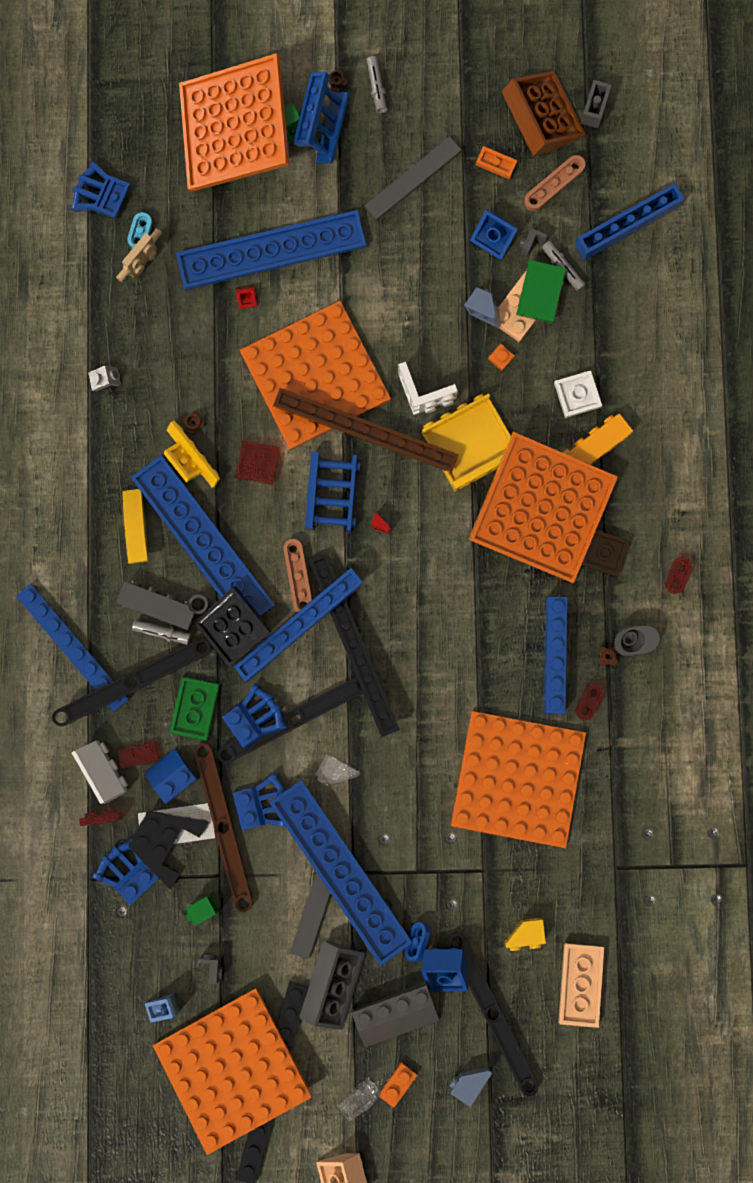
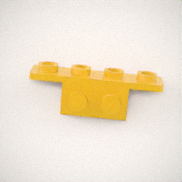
(187, 458)

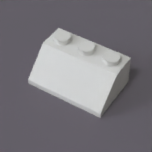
(100, 771)

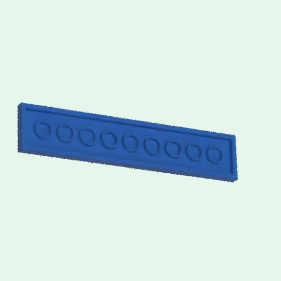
(271, 250)
(198, 534)
(340, 872)

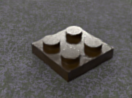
(605, 553)

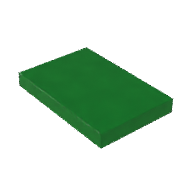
(540, 291)
(194, 708)

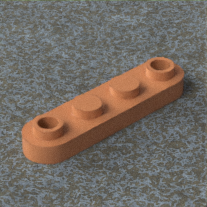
(554, 183)
(297, 574)

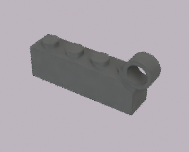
(158, 606)

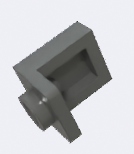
(527, 242)
(215, 970)

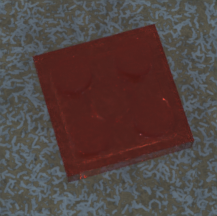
(257, 462)

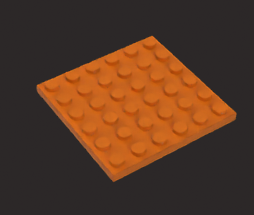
(234, 123)
(319, 361)
(543, 507)
(518, 779)
(232, 1071)

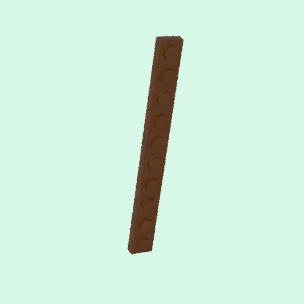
(365, 430)

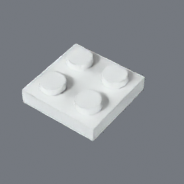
(577, 394)

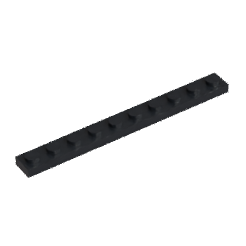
(356, 651)
(257, 1138)

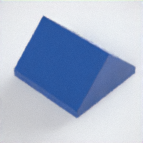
(494, 234)

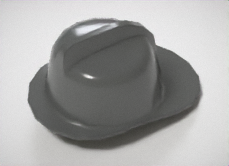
(636, 640)

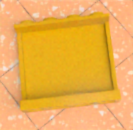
(475, 435)

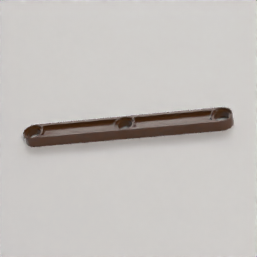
(227, 841)

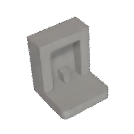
(104, 377)

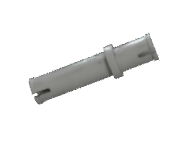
(373, 65)
(559, 260)
(162, 632)

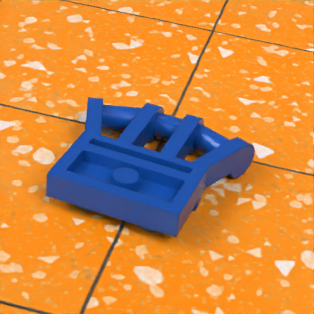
(110, 198)
(243, 724)
(250, 806)
(132, 884)

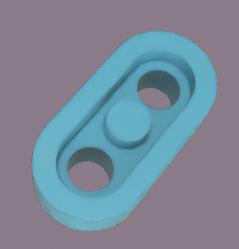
(137, 231)

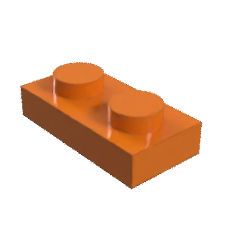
(496, 162)
(397, 1084)

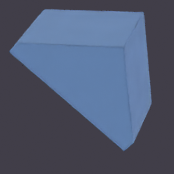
(162, 1008)

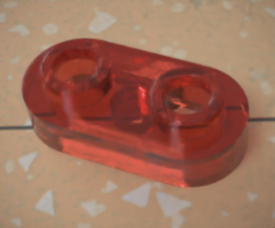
(678, 576)
(589, 702)

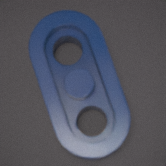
(419, 936)

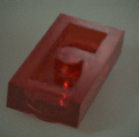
(138, 755)
(91, 818)

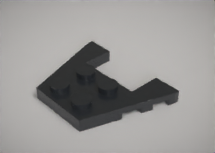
(155, 838)

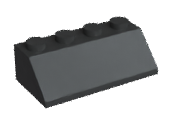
(332, 986)
(395, 1014)

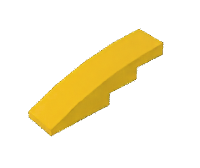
(135, 526)

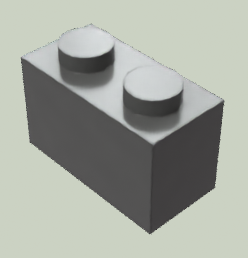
(595, 103)

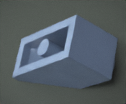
(483, 306)
(469, 1084)

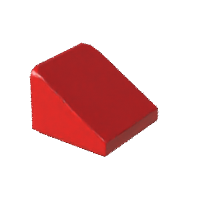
(246, 296)
(379, 524)

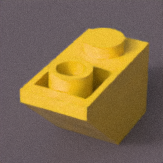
(527, 933)

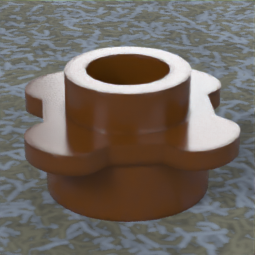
(337, 74)
(188, 422)
(607, 651)

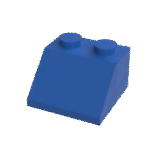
(171, 776)
(445, 969)

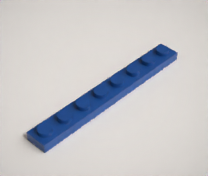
(299, 625)
(67, 641)

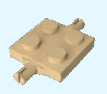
(137, 258)

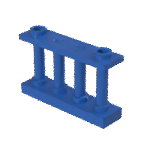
(310, 115)
(315, 500)

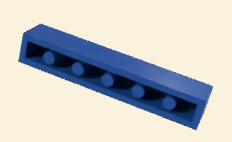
(629, 222)
(555, 655)

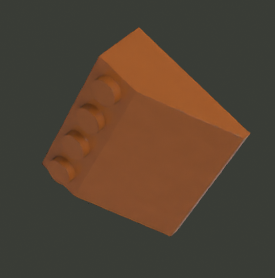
(542, 112)

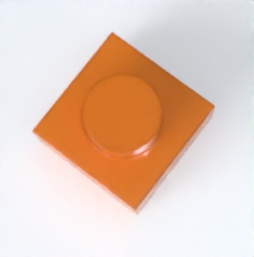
(501, 357)

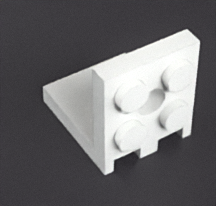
(428, 402)

